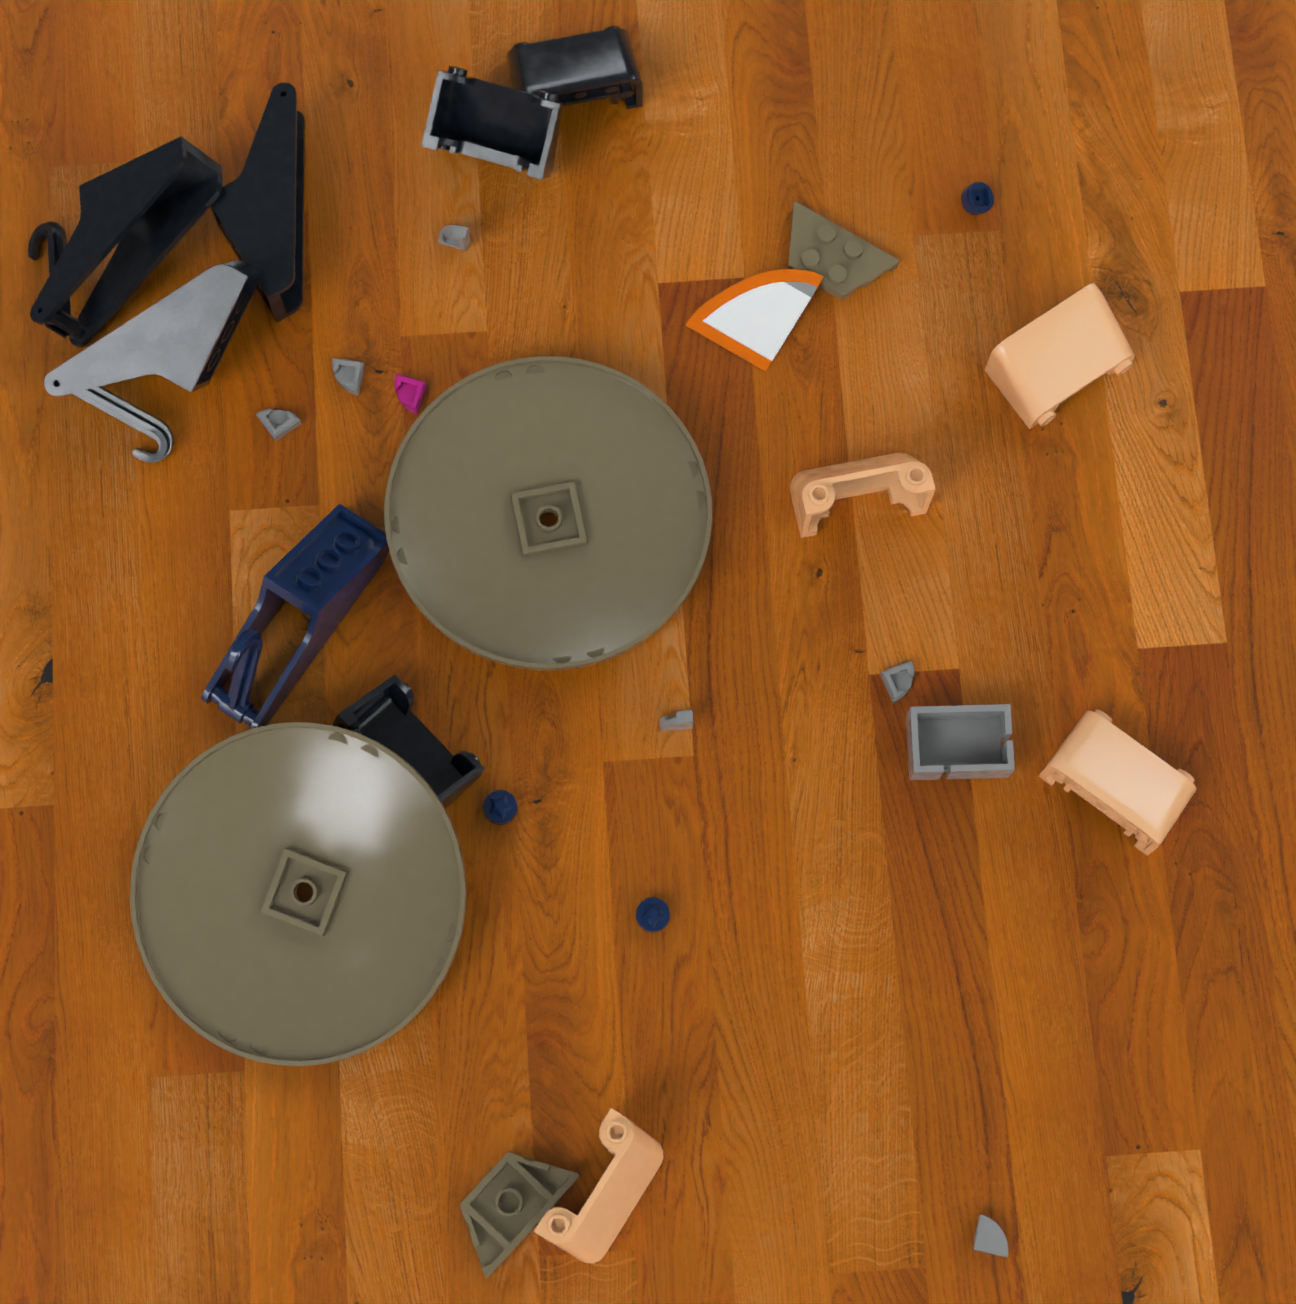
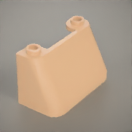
(1059, 355)
(899, 473)
(1121, 779)
(614, 1197)

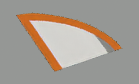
(756, 313)

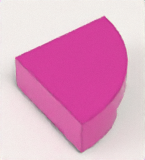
(410, 392)

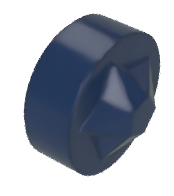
(977, 198)
(500, 807)
(652, 915)

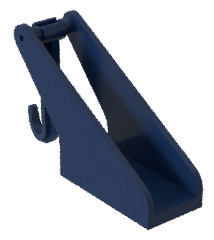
(319, 578)

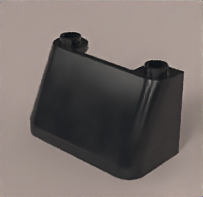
(579, 68)
(493, 122)
(388, 719)

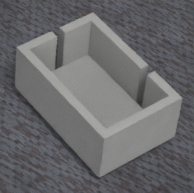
(960, 742)

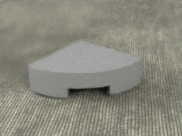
(455, 237)
(348, 374)
(278, 422)
(898, 680)
(682, 721)
(990, 1237)

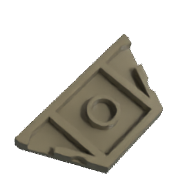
(834, 253)
(510, 1205)

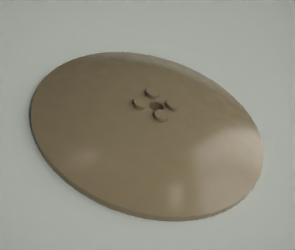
(533, 443)
(223, 908)

